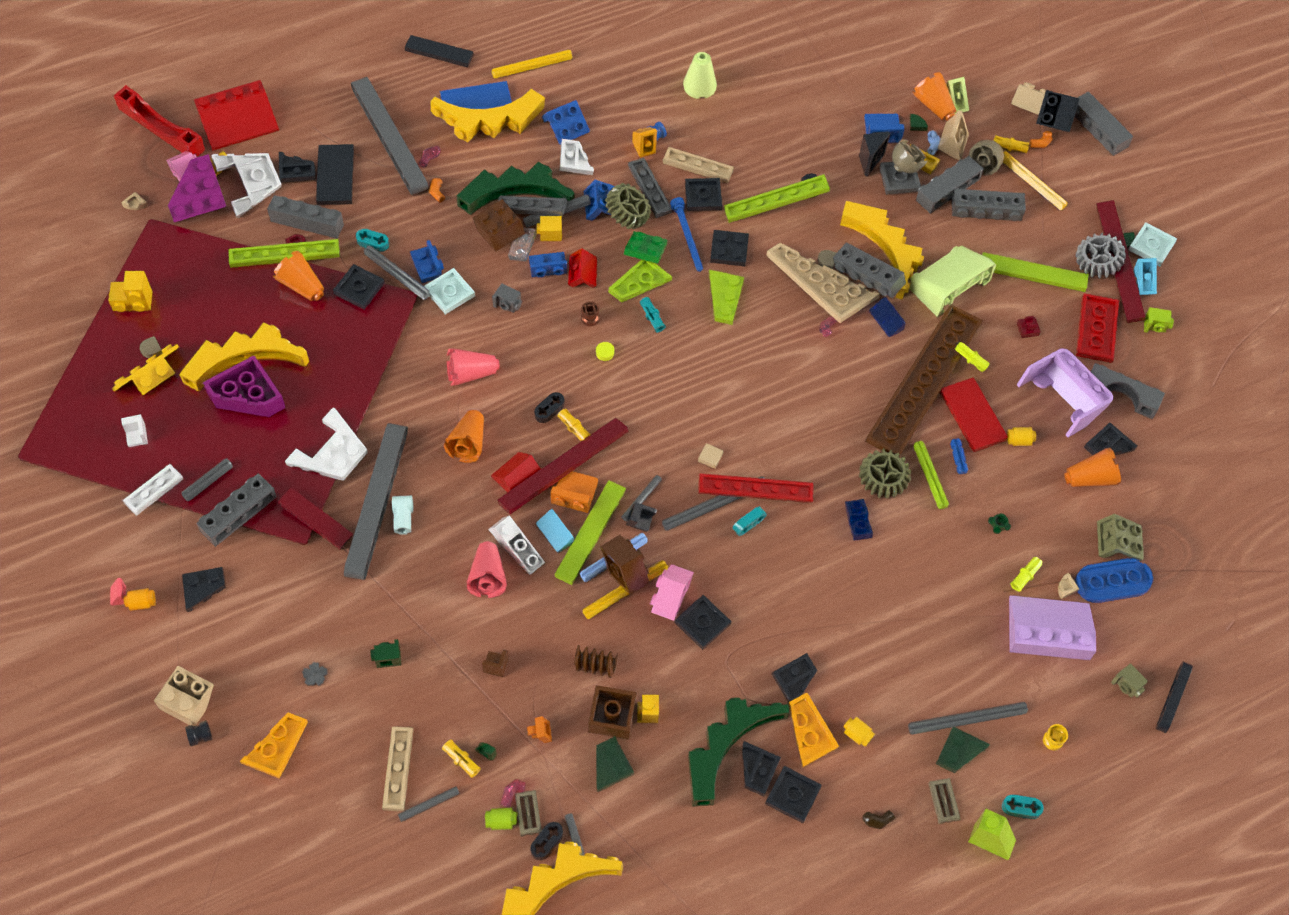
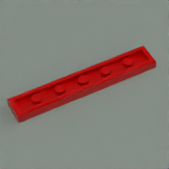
(755, 488)

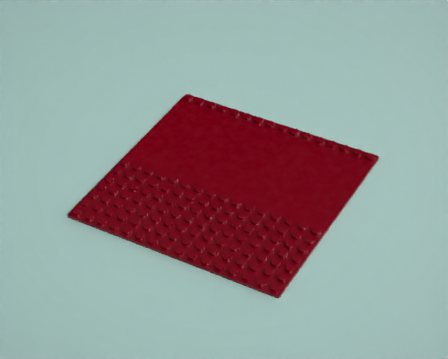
(198, 301)

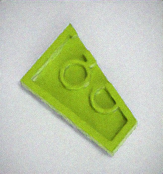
(638, 280)
(725, 295)

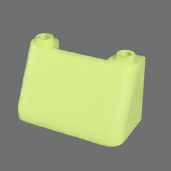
(951, 277)

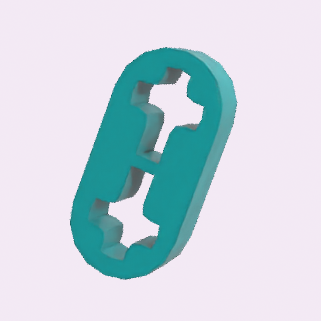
(372, 239)
(749, 521)
(1023, 802)

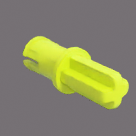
(972, 357)
(1026, 574)

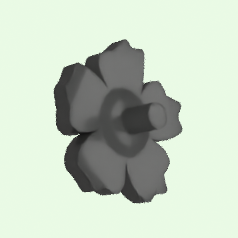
(314, 674)

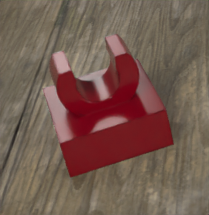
(1028, 327)

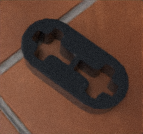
(550, 408)
(543, 837)

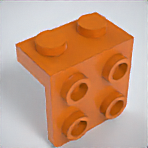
(575, 491)

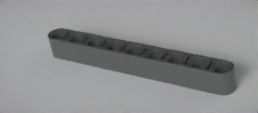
(389, 136)
(375, 502)

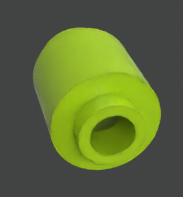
(500, 819)

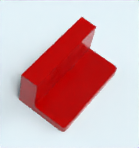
(582, 268)

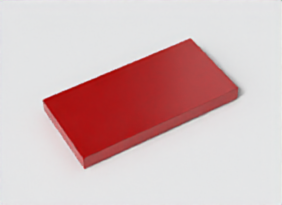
(1097, 328)
(973, 414)

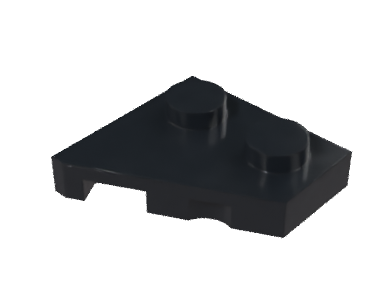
(295, 169)
(1110, 438)
(201, 586)

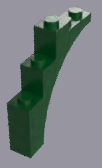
(512, 182)
(720, 738)

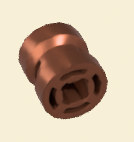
(590, 313)

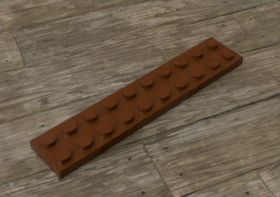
(923, 381)

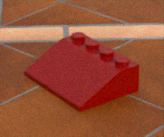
(236, 115)

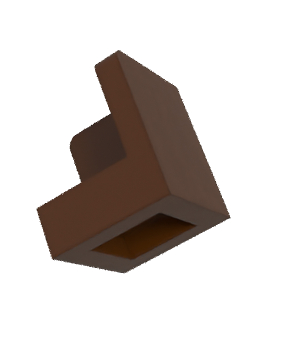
(495, 663)

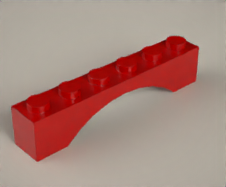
(139, 110)

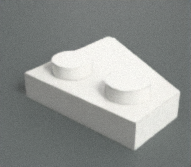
(573, 158)

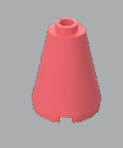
(469, 366)
(487, 572)

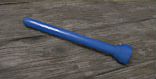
(678, 206)

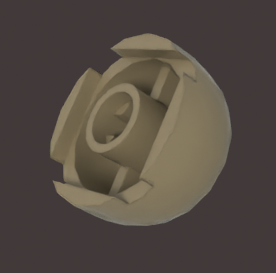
(987, 155)
(907, 158)

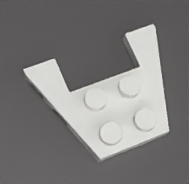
(256, 175)
(337, 456)

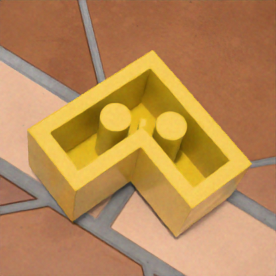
(132, 294)

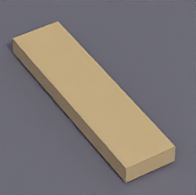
(698, 164)
(397, 769)

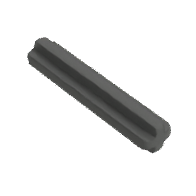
(207, 479)

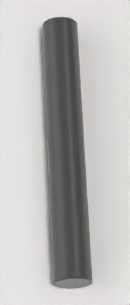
(644, 494)
(428, 804)
(573, 831)

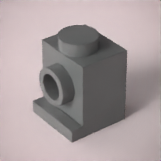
(507, 298)

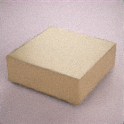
(710, 456)

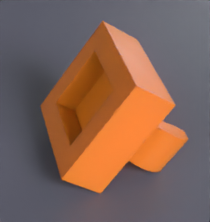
(541, 730)

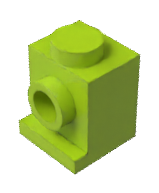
(1158, 320)

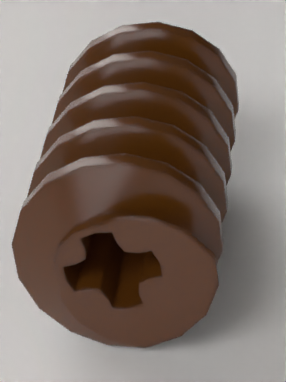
(595, 662)

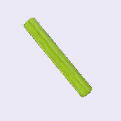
(931, 475)

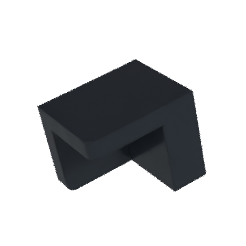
(640, 516)

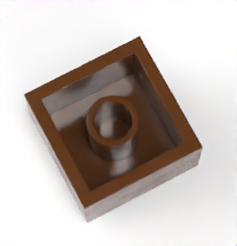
(498, 225)
(625, 564)
(612, 712)

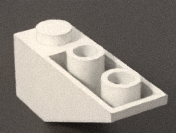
(516, 544)

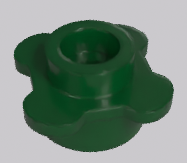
(1001, 518)

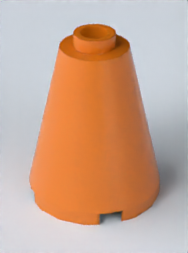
(936, 96)
(299, 276)
(466, 438)
(1095, 471)

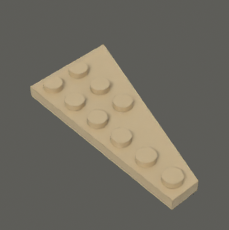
(826, 286)

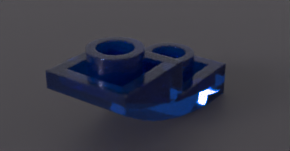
(858, 519)

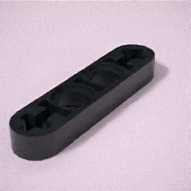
(1174, 697)

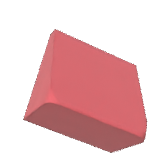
(117, 592)

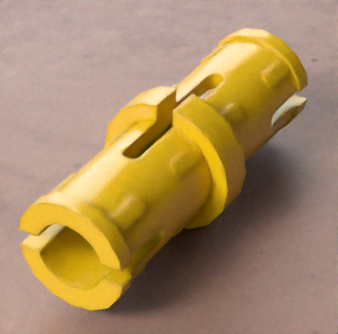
(1012, 144)
(574, 425)
(461, 758)

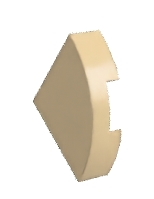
(134, 202)
(1067, 586)

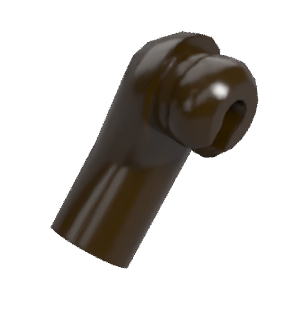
(876, 821)

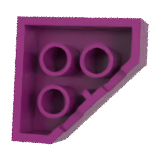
(197, 191)
(245, 390)

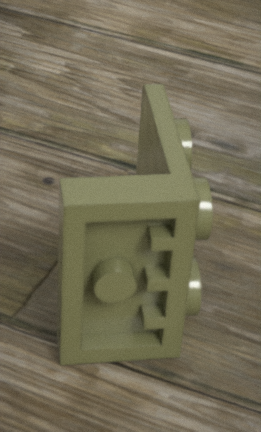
(1119, 535)

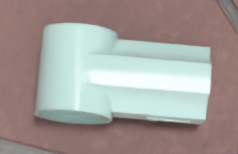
(402, 508)

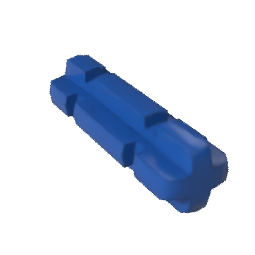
(959, 456)

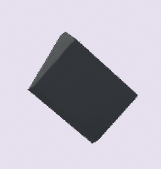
(873, 150)

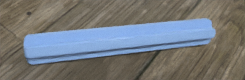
(599, 566)

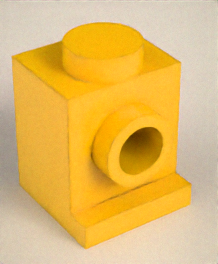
(648, 709)

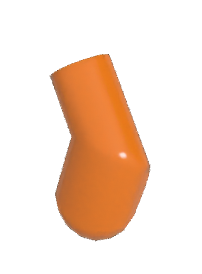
(1043, 142)
(434, 189)

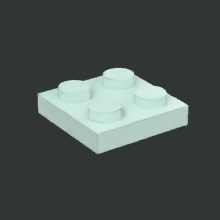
(1152, 243)
(450, 291)

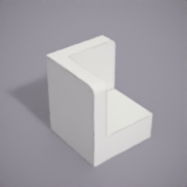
(135, 430)

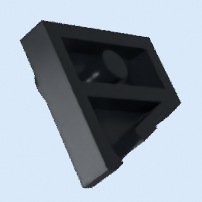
(795, 676)
(758, 768)

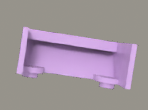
(1073, 383)

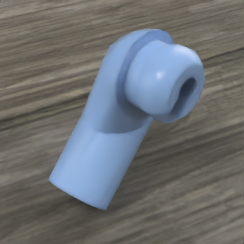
(934, 140)

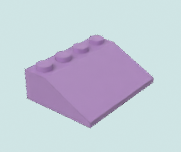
(1051, 628)

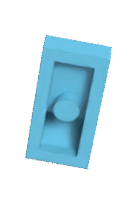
(1146, 275)

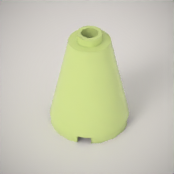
(700, 77)

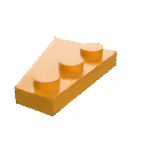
(811, 731)
(277, 747)

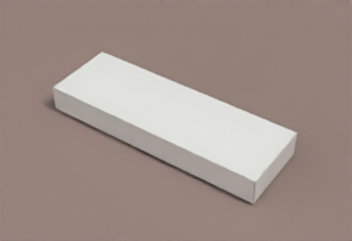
(153, 489)

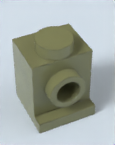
(1130, 681)

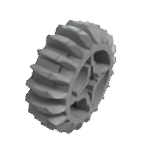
(1102, 261)

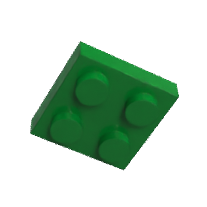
(645, 247)

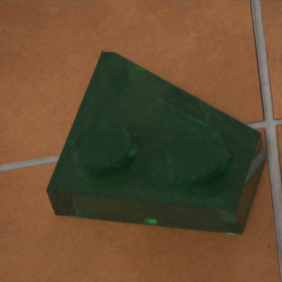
(959, 750)
(611, 764)

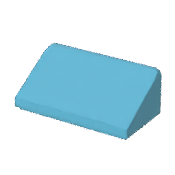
(555, 531)

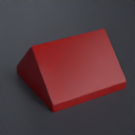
(515, 471)

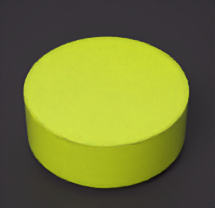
(605, 351)

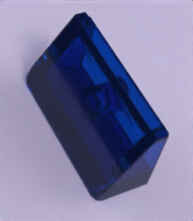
(887, 317)

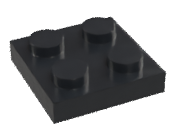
(703, 194)
(729, 248)
(358, 286)
(702, 622)
(793, 794)

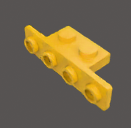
(150, 375)

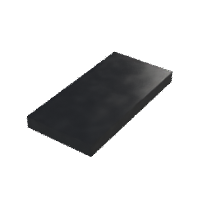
(335, 174)

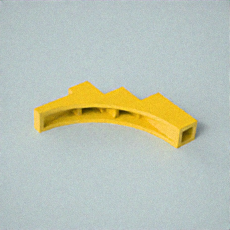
(491, 121)
(874, 225)
(214, 359)
(546, 881)

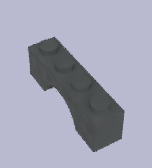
(1145, 398)

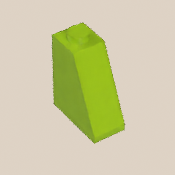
(993, 834)

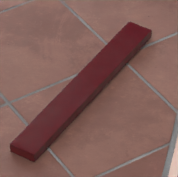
(1125, 276)
(562, 466)

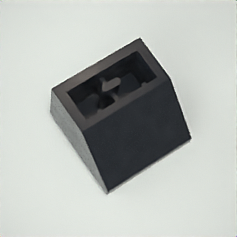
(1057, 111)

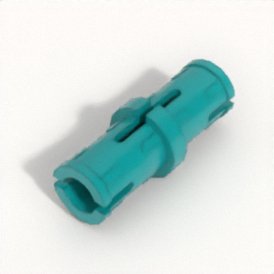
(652, 314)

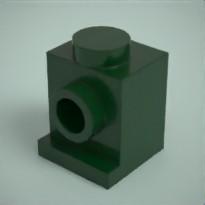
(386, 654)

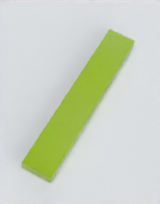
(776, 198)
(276, 253)
(1039, 272)
(590, 532)

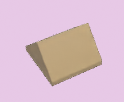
(954, 136)

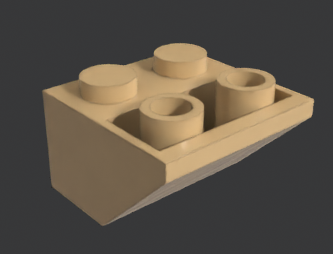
(1028, 97)
(185, 696)

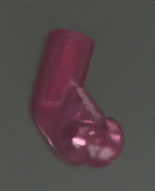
(428, 154)
(825, 326)
(510, 790)

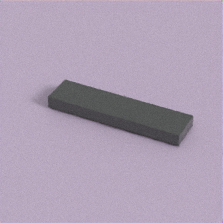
(650, 187)
(536, 205)

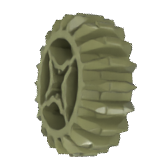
(628, 206)
(873, 474)

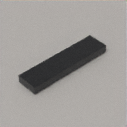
(439, 51)

